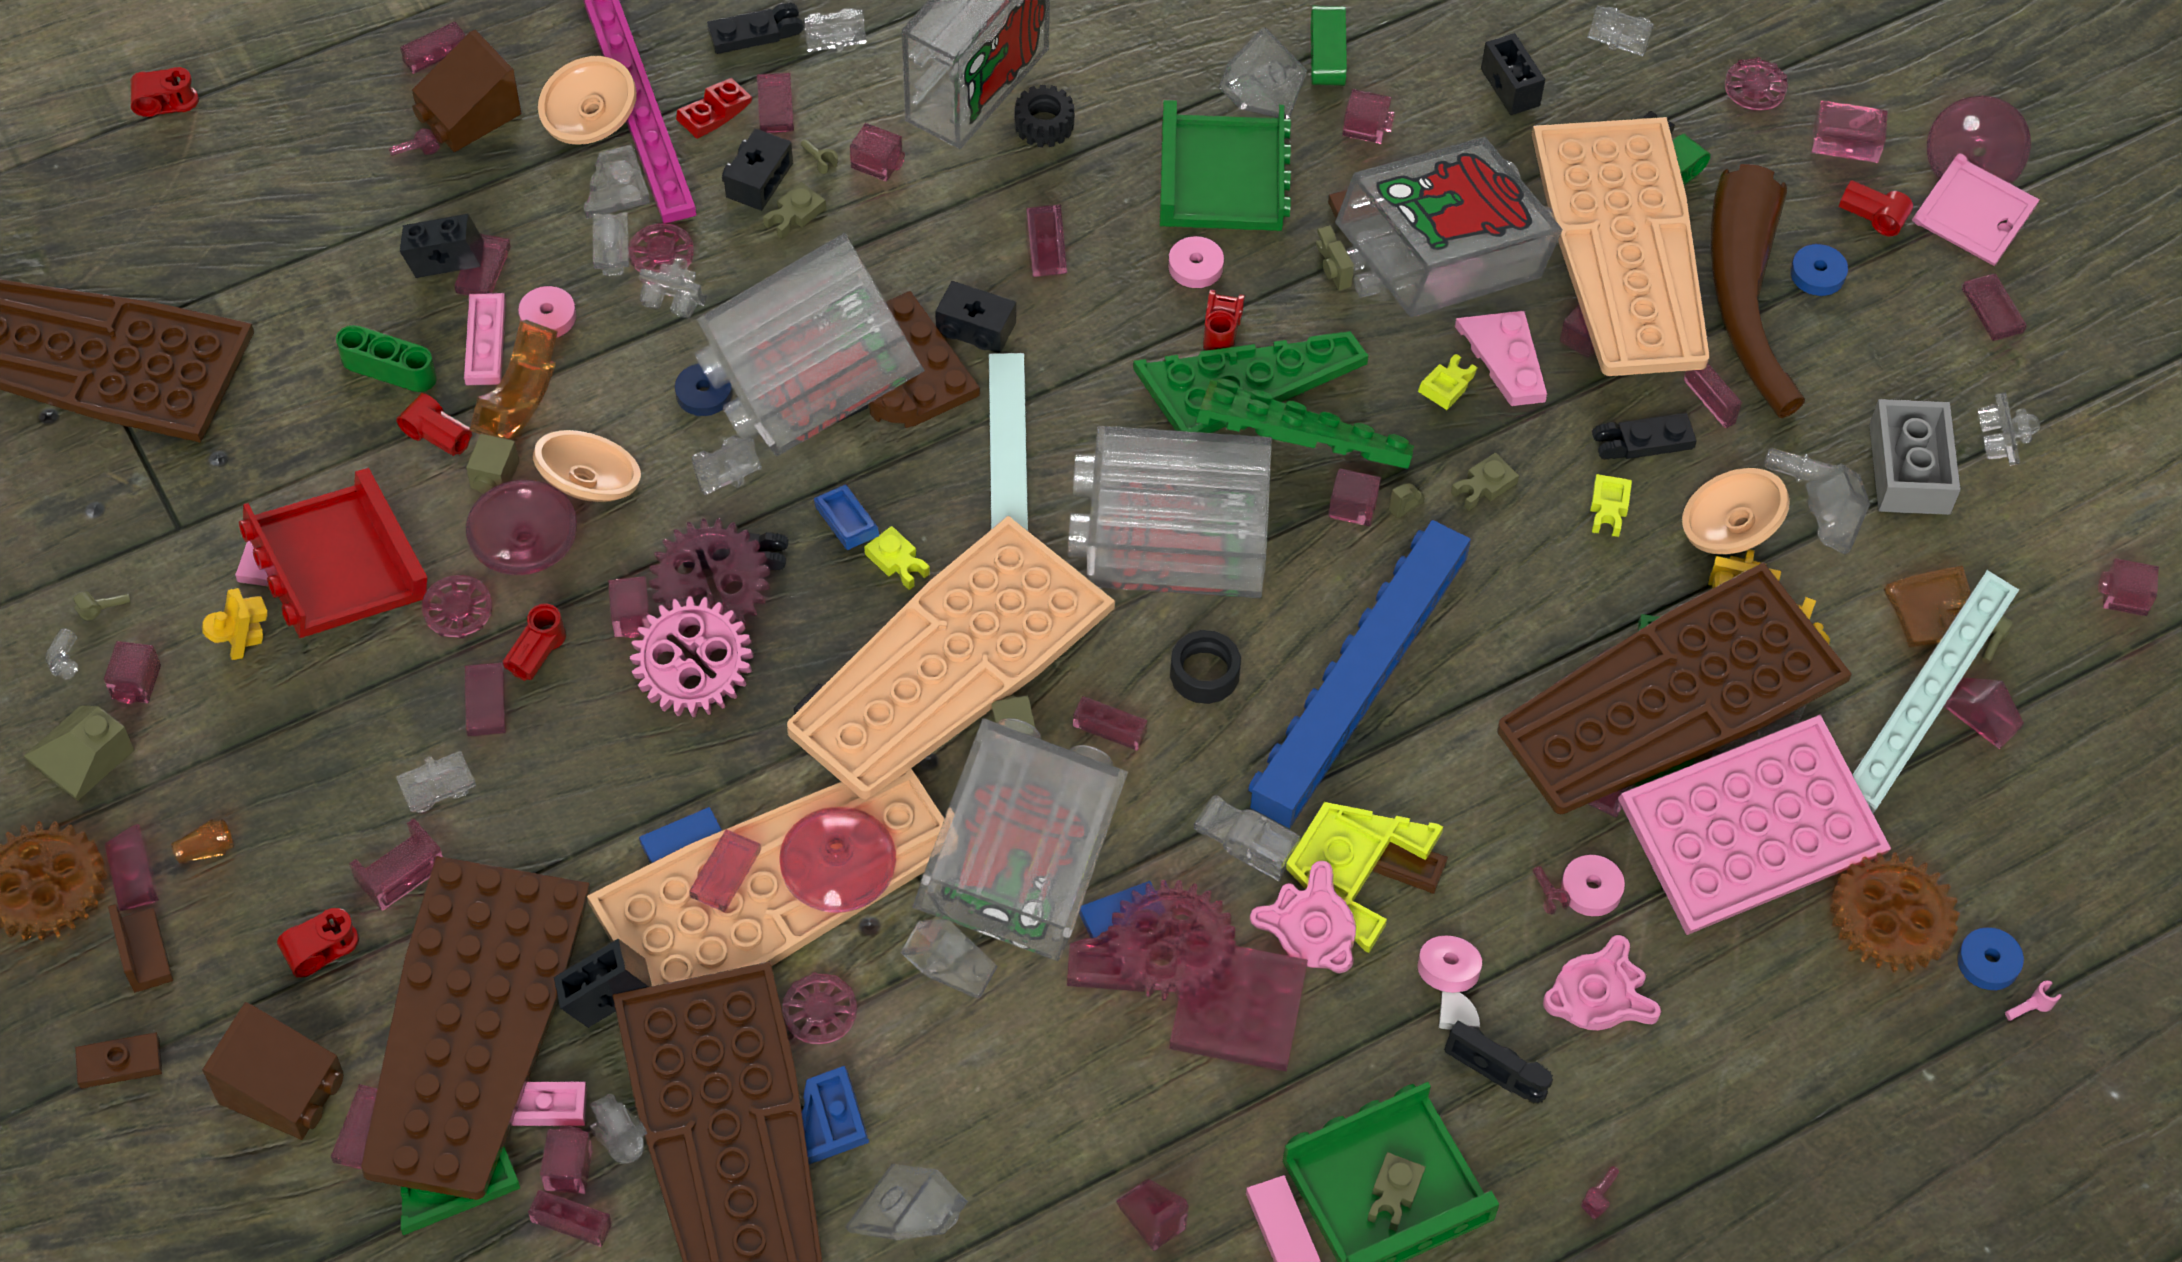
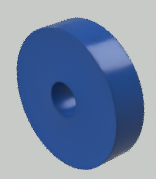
(1821, 257)
(1983, 972)

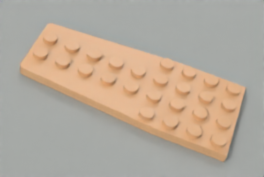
(1626, 241)
(947, 657)
(764, 920)

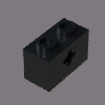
(1512, 74)
(757, 169)
(441, 245)
(976, 317)
(589, 985)

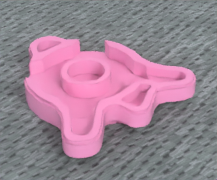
(1312, 922)
(1600, 990)

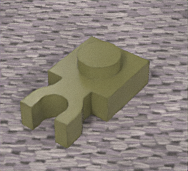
(797, 207)
(1337, 262)
(1486, 479)
(1396, 1187)

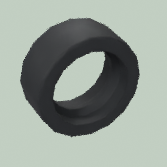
(1205, 642)

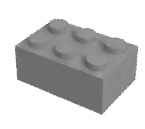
(1914, 457)

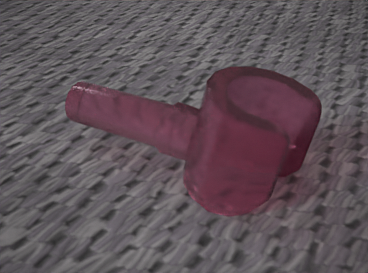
(423, 138)
(1551, 892)
(1595, 1202)

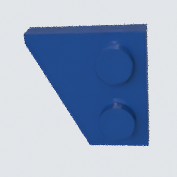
(831, 1116)

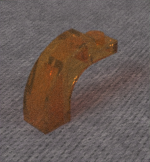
(523, 386)

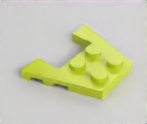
(1352, 845)

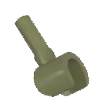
(821, 156)
(89, 608)
(1999, 633)

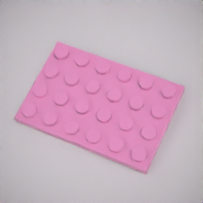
(1753, 824)

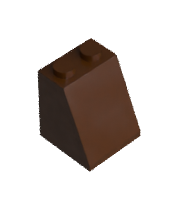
(467, 93)
(272, 1073)

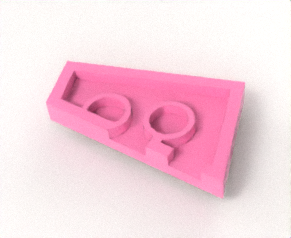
(1509, 354)

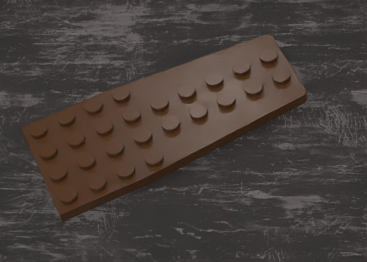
(118, 357)
(1673, 692)
(469, 1023)
(722, 1115)

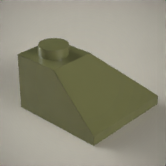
(81, 750)

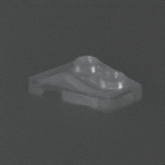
(616, 183)

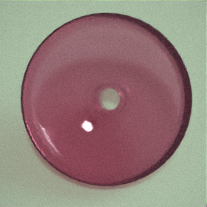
(1984, 124)
(517, 513)
(843, 876)

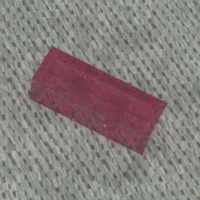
(431, 47)
(1110, 723)
(570, 1218)

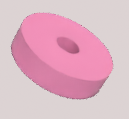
(1196, 274)
(549, 299)
(1599, 871)
(1449, 964)

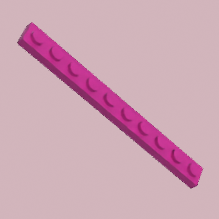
(645, 120)

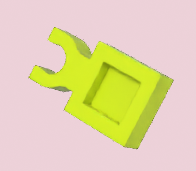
(1448, 383)
(1611, 502)
(896, 554)

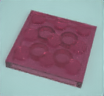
(1247, 1013)

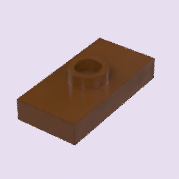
(118, 1060)

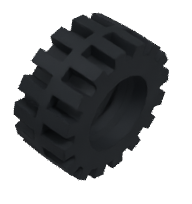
(1047, 101)

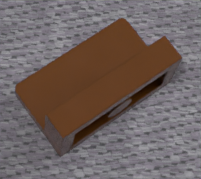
(141, 948)

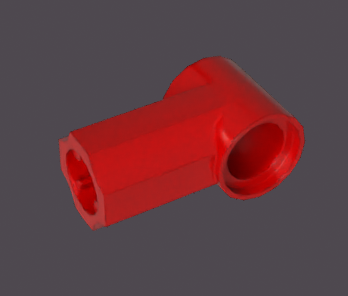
(1884, 211)
(427, 420)
(534, 643)

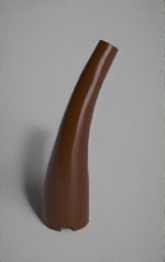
(1742, 237)

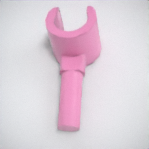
(2037, 1001)

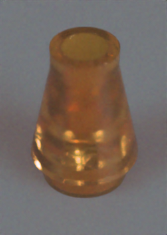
(206, 841)

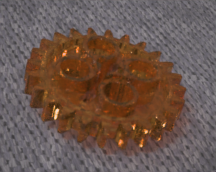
(57, 852)
(1894, 912)

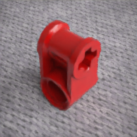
(160, 92)
(1222, 320)
(314, 944)

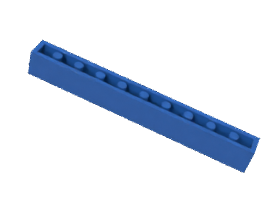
(1359, 674)

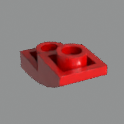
(719, 106)

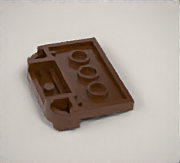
(939, 387)

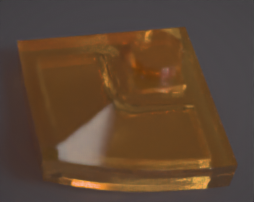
(1928, 603)

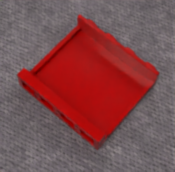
(335, 557)

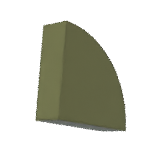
(1404, 499)

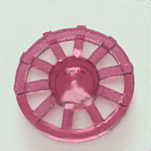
(1756, 84)
(660, 248)
(457, 606)
(819, 1008)

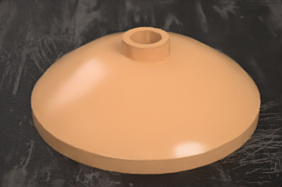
(587, 100)
(586, 466)
(1736, 511)

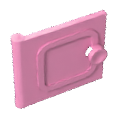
(1970, 206)

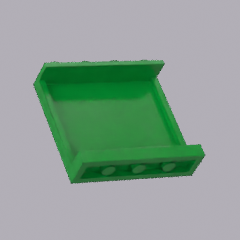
(1224, 171)
(1343, 1160)

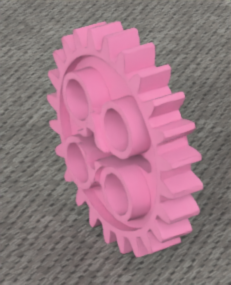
(668, 679)

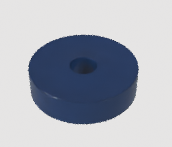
(700, 402)

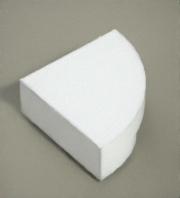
(1457, 1007)

